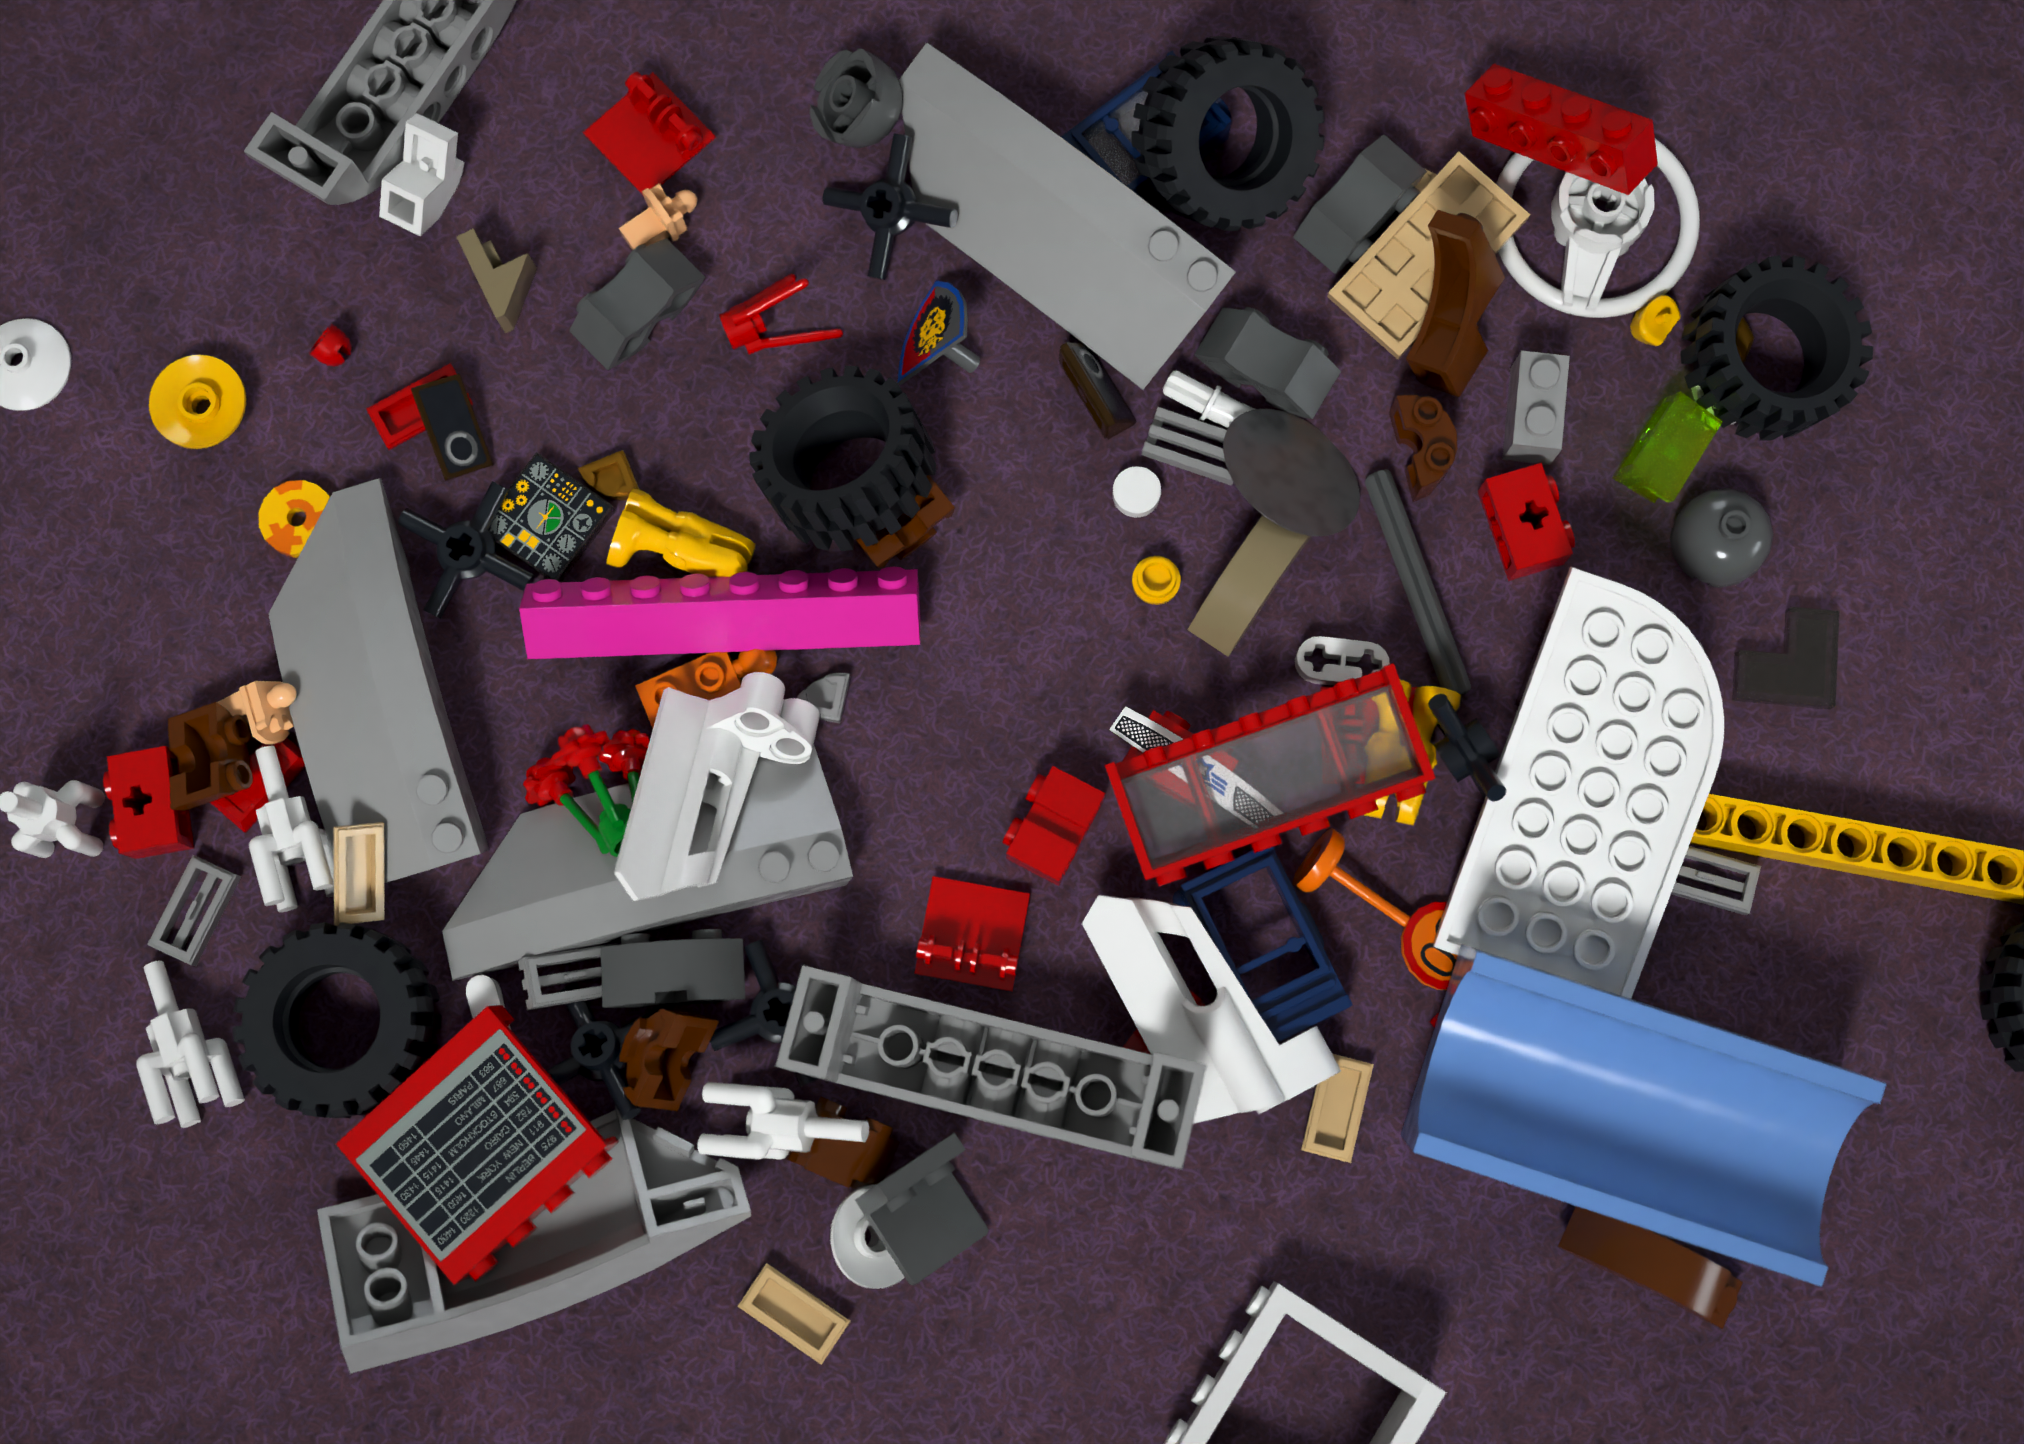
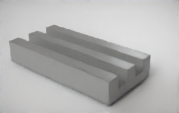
(1182, 461)
(1746, 889)
(210, 919)
(533, 982)

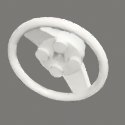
(1599, 237)

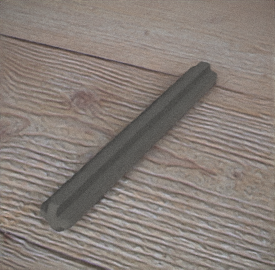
(1417, 582)

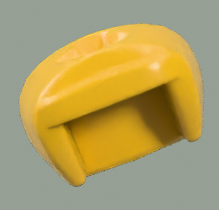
(1655, 320)

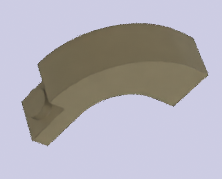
(1246, 585)

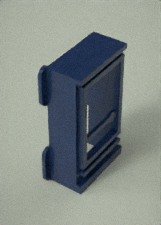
(1301, 1000)

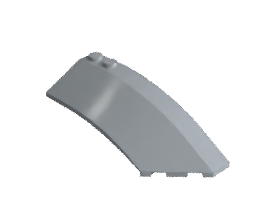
(559, 893)
(618, 1225)

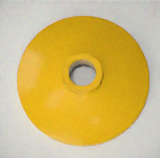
(180, 390)

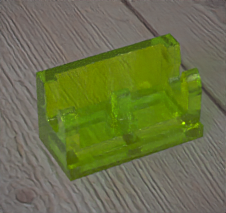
(1667, 448)

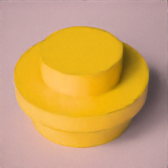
(1156, 580)

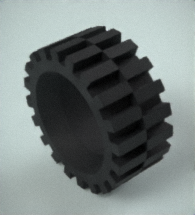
(1818, 318)
(817, 422)

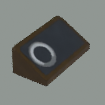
(1095, 389)
(452, 426)

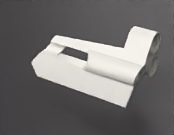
(705, 755)
(1229, 1036)

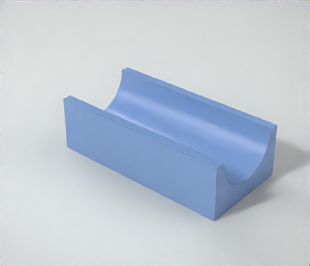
(1634, 1112)

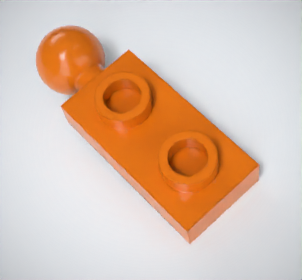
(705, 677)

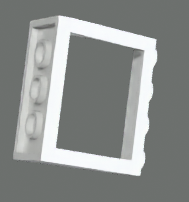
(1240, 1351)

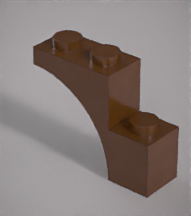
(1463, 286)

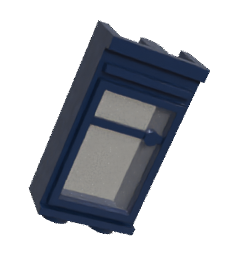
(1108, 138)

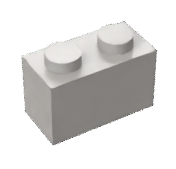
(1536, 407)

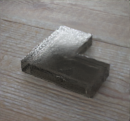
(1803, 673)

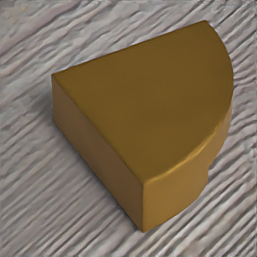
(610, 476)

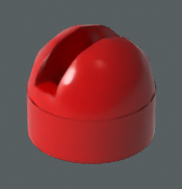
(328, 345)

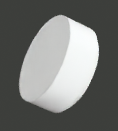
(1136, 491)

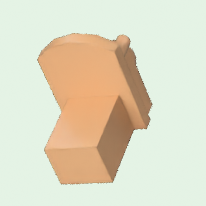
(661, 218)
(264, 708)

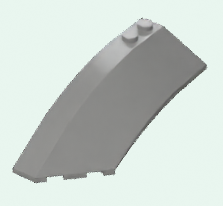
(1054, 221)
(369, 690)

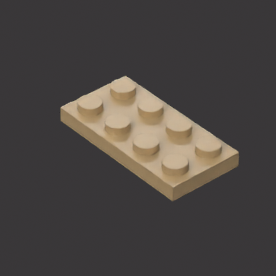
(1394, 278)

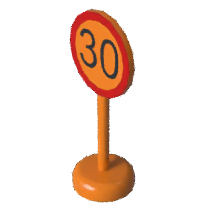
(1423, 960)

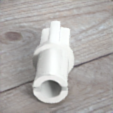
(1203, 399)

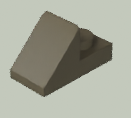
(501, 283)

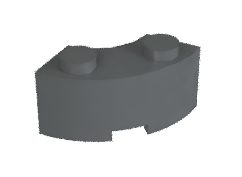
(1360, 204)
(622, 314)
(1282, 368)
(672, 970)

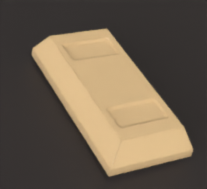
(358, 873)
(1338, 1110)
(794, 1313)

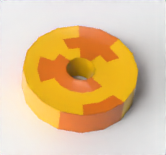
(279, 509)

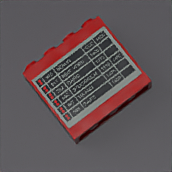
(475, 1147)

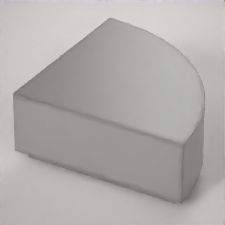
(828, 695)

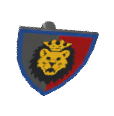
(937, 332)

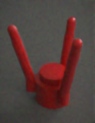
(745, 323)

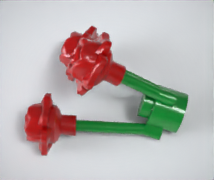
(580, 748)

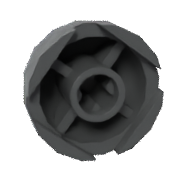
(856, 99)
(1721, 537)

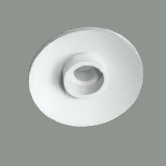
(43, 367)
(861, 1263)

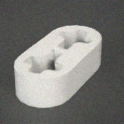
(1340, 650)

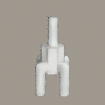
(51, 816)
(287, 840)
(182, 1054)
(773, 1123)

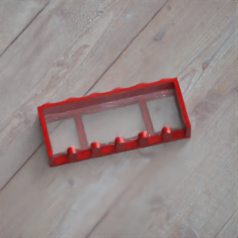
(1271, 775)

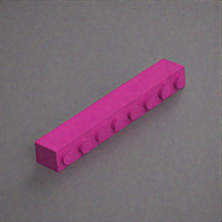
(721, 613)

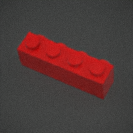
(1562, 128)

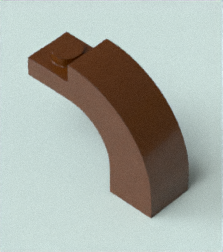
(1653, 1264)

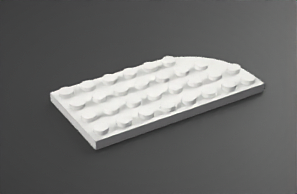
(1598, 792)

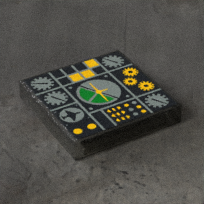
(549, 519)

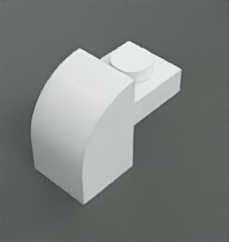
(426, 178)

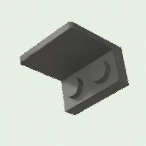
(923, 1212)

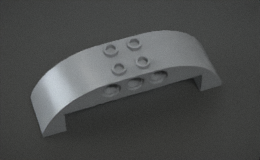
(401, 64)
(992, 1068)

